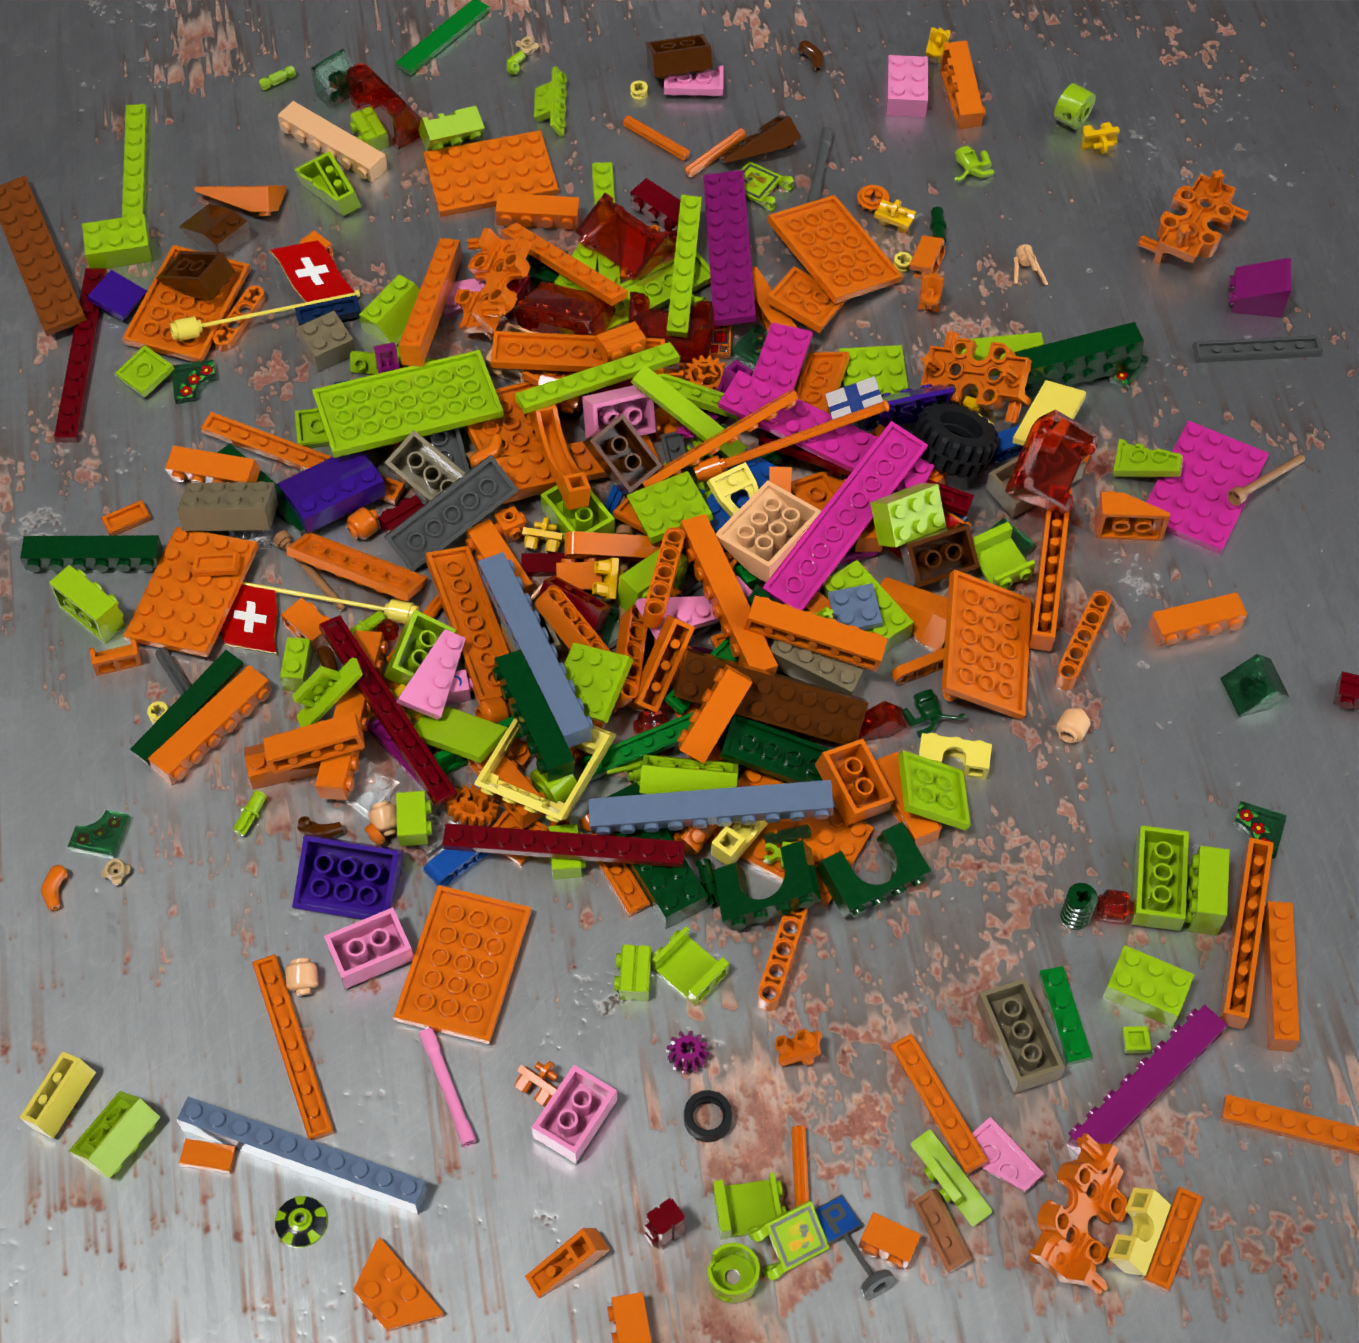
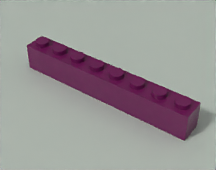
(1150, 1079)

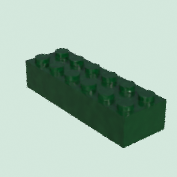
(1084, 357)
(671, 890)

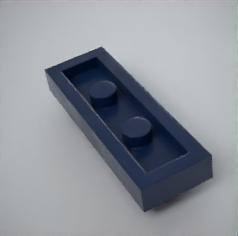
(344, 307)

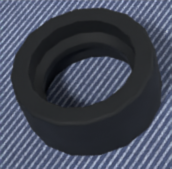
(713, 1097)

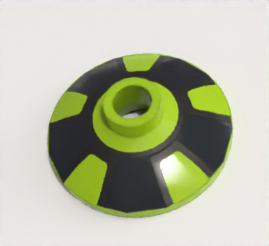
(303, 1233)

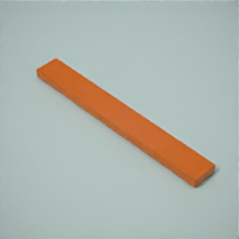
(292, 1048)

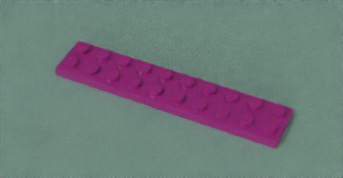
(729, 248)

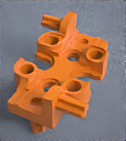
(1175, 229)
(485, 307)
(1008, 387)
(1076, 1259)

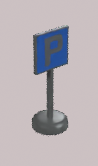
(838, 1222)

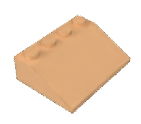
(766, 529)

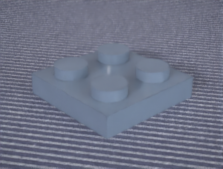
(856, 607)

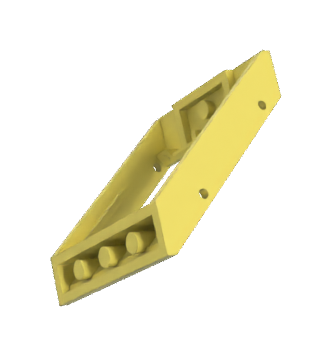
(533, 803)

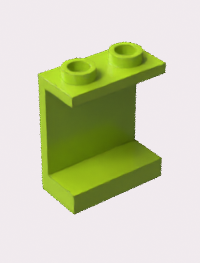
(1000, 557)
(688, 966)
(746, 1205)

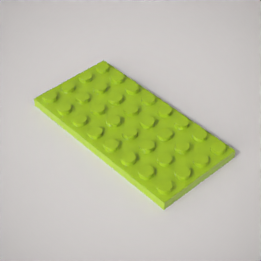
(416, 398)

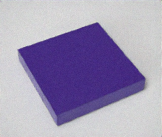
(117, 295)

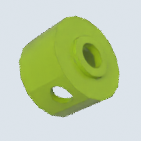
(1076, 104)
(554, 790)
(736, 1258)

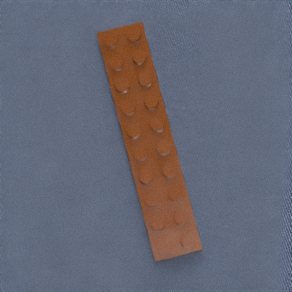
(38, 258)

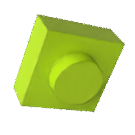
(1136, 1039)

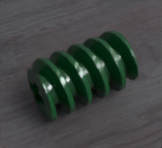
(1079, 906)

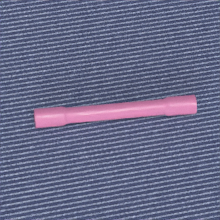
(461, 1123)

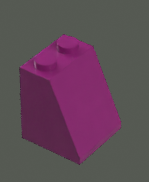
(1261, 288)

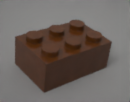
(679, 56)
(622, 454)
(938, 554)

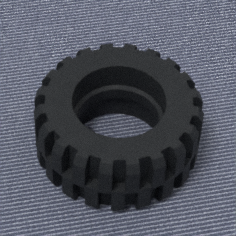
(957, 439)

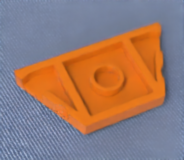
(817, 488)
(392, 1291)

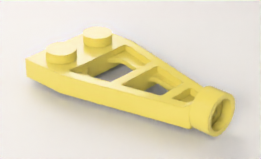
(731, 482)

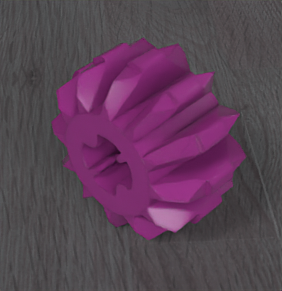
(687, 1060)

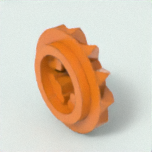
(865, 193)

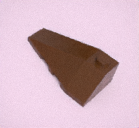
(772, 136)

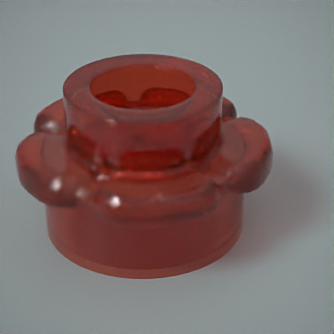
(394, 628)

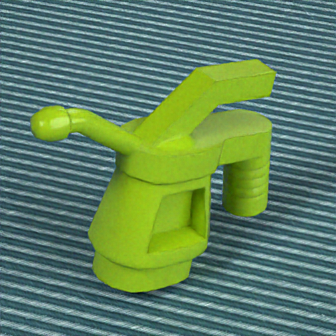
(968, 160)

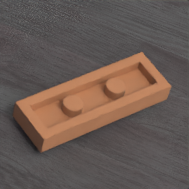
(942, 1230)

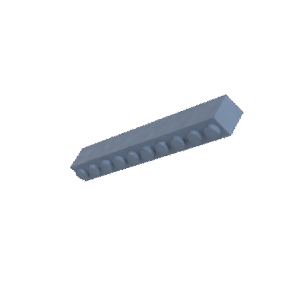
(541, 657)
(711, 807)
(303, 1155)

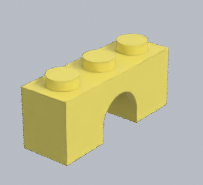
(973, 754)
(734, 841)
(1148, 1213)

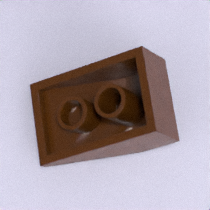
(217, 229)
(197, 273)

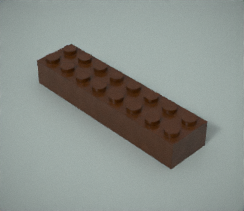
(778, 699)

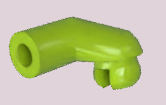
(513, 62)

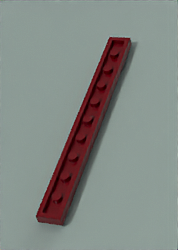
(79, 362)
(952, 499)
(390, 713)
(564, 845)

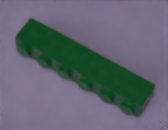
(91, 552)
(533, 715)

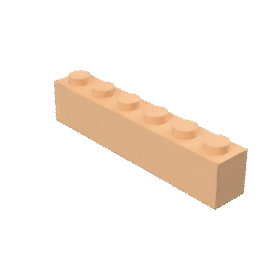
(325, 137)

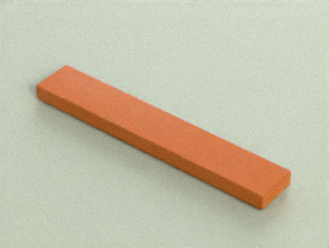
(939, 1104)

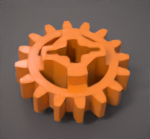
(705, 372)
(472, 806)

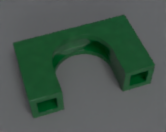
(797, 891)
(855, 895)

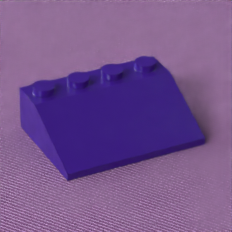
(907, 405)
(332, 489)
(346, 877)

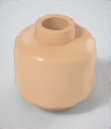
(1073, 725)
(384, 818)
(301, 976)

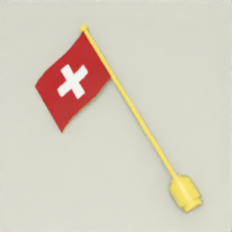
(310, 274)
(254, 615)

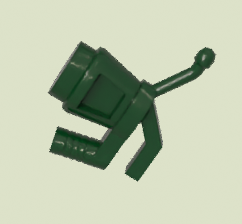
(928, 708)

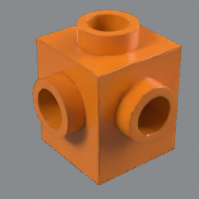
(510, 524)

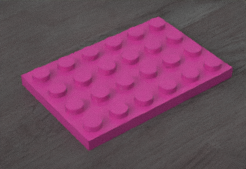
(1199, 497)

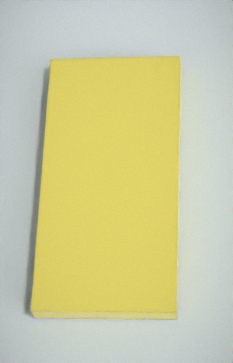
(1050, 397)

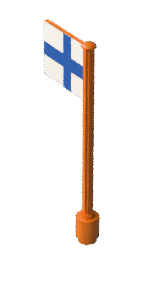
(846, 407)

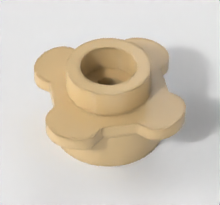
(527, 45)
(111, 866)

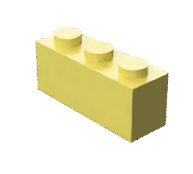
(57, 1095)

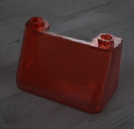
(370, 90)
(624, 238)
(563, 309)
(654, 325)
(1051, 462)

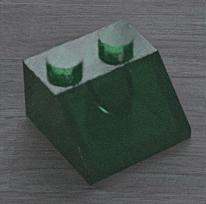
(331, 79)
(1254, 686)

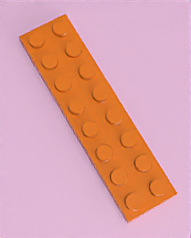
(550, 351)
(532, 473)
(470, 614)

